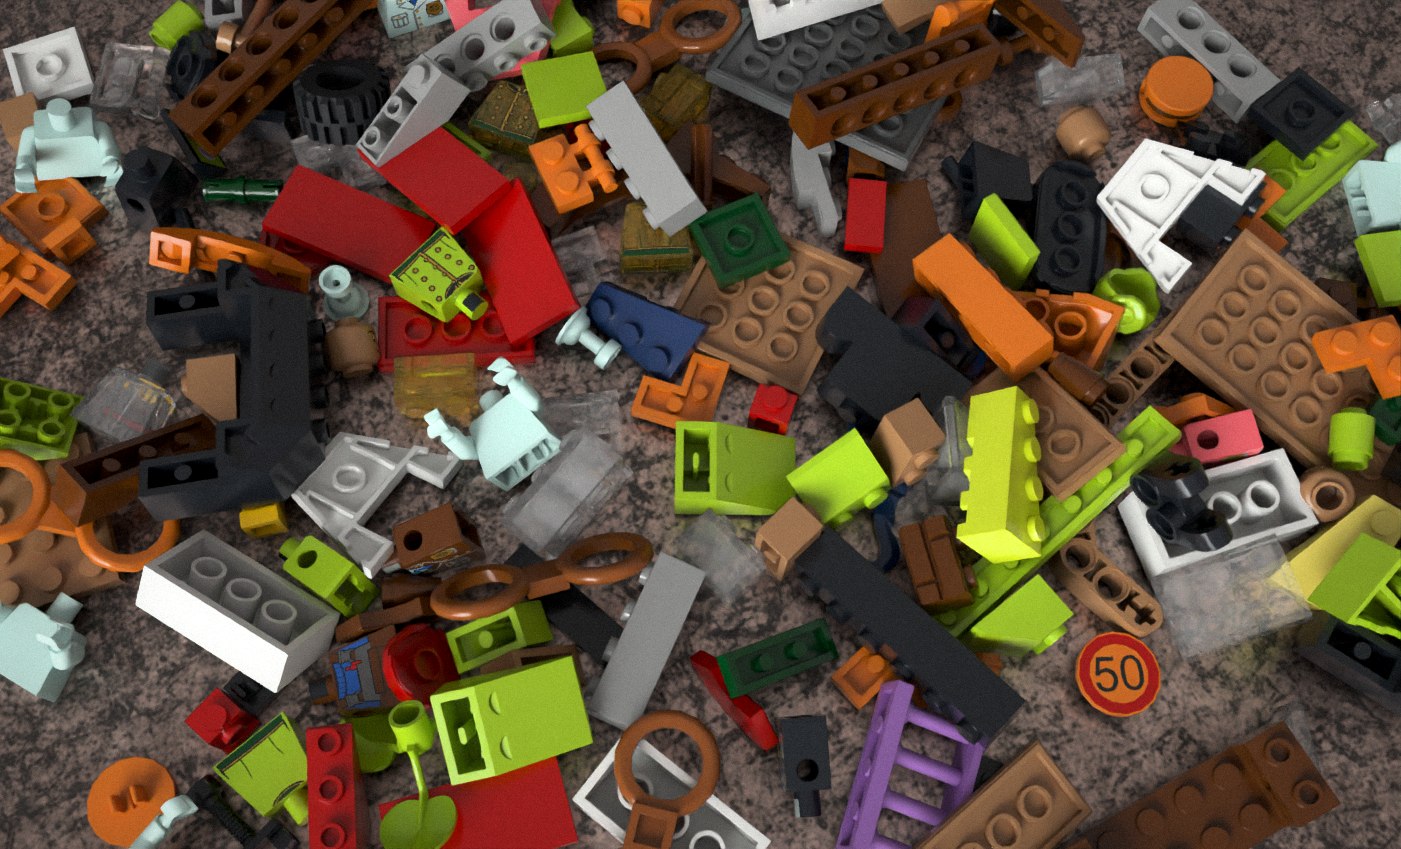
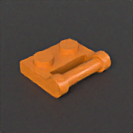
(958, 15)

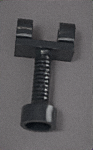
(207, 796)

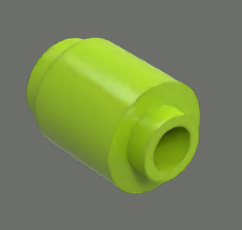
(175, 23)
(1351, 439)

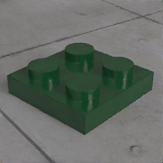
(739, 241)

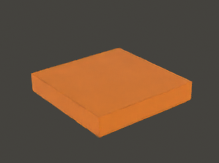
(42, 212)

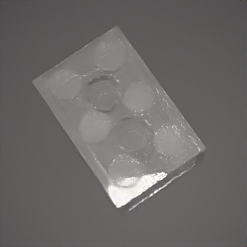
(566, 494)
(1231, 598)

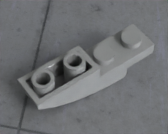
(812, 182)

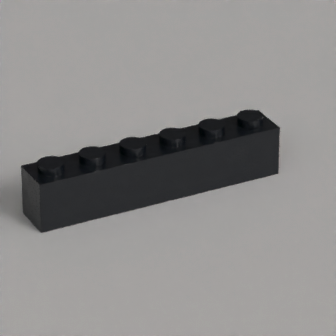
(908, 638)

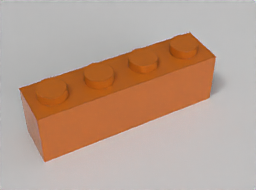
(984, 307)

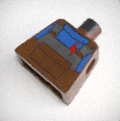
(357, 677)

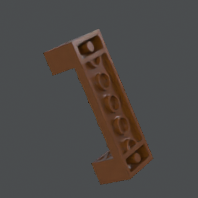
(1222, 801)

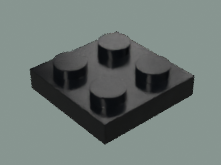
(1300, 113)

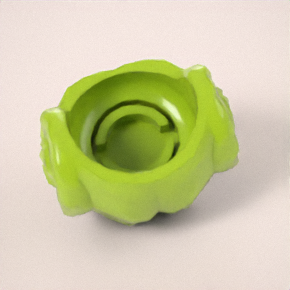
(1133, 290)

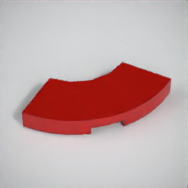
(742, 710)

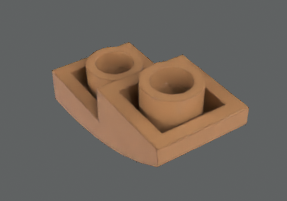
(909, 13)

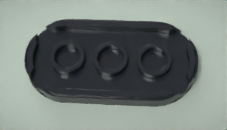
(1068, 229)

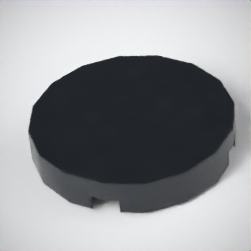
(190, 63)

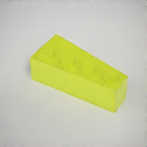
(1003, 478)

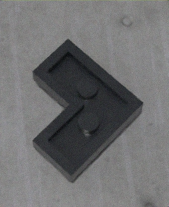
(1211, 144)

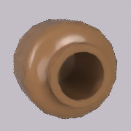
(1083, 133)
(352, 347)
(1327, 492)

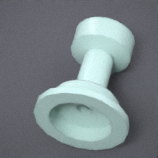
(342, 295)
(578, 330)

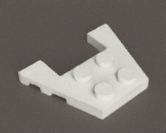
(1155, 192)
(356, 481)

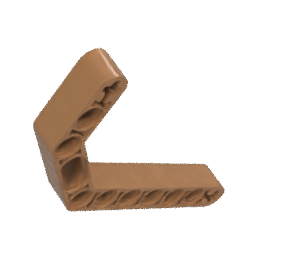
(1094, 564)

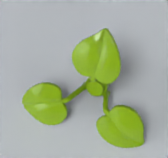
(378, 738)

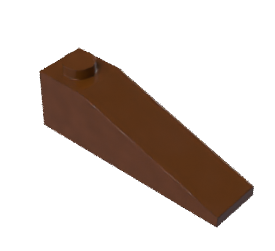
(1046, 24)
(110, 477)

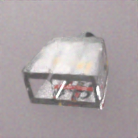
(127, 403)

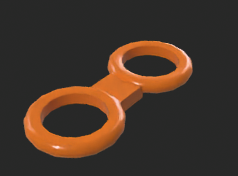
(46, 516)

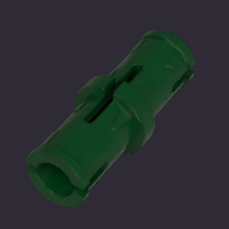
(242, 189)

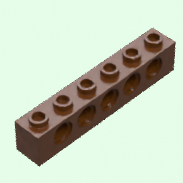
(261, 69)
(893, 85)

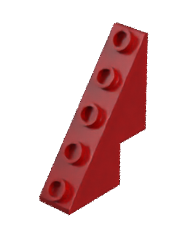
(335, 789)

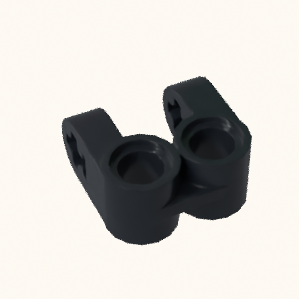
(1176, 511)

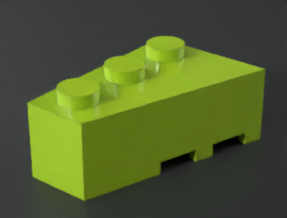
(1364, 587)

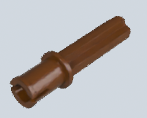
(702, 163)

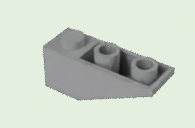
(416, 108)

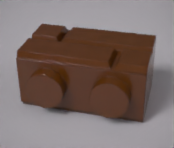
(937, 565)

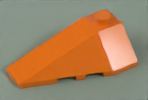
(1080, 324)

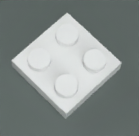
(51, 67)

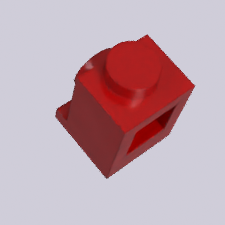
(774, 405)
(222, 721)

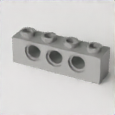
(1189, 31)
(491, 34)

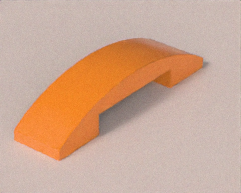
(188, 248)

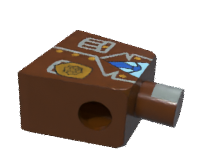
(435, 542)

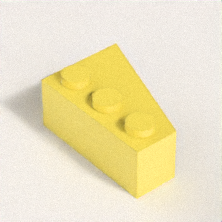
(1324, 548)

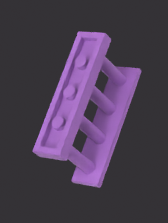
(883, 751)

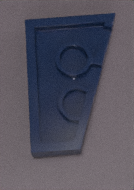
(650, 333)

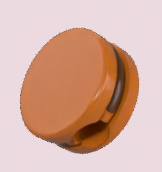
(1175, 90)

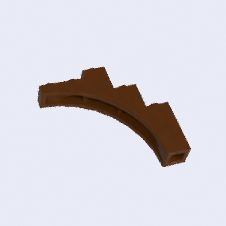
(728, 184)

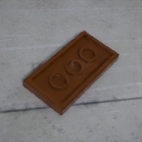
(908, 232)

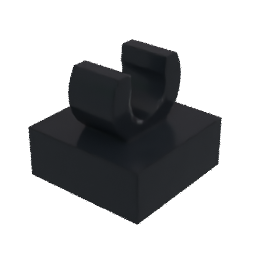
(250, 693)

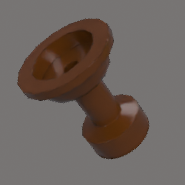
(1017, 45)

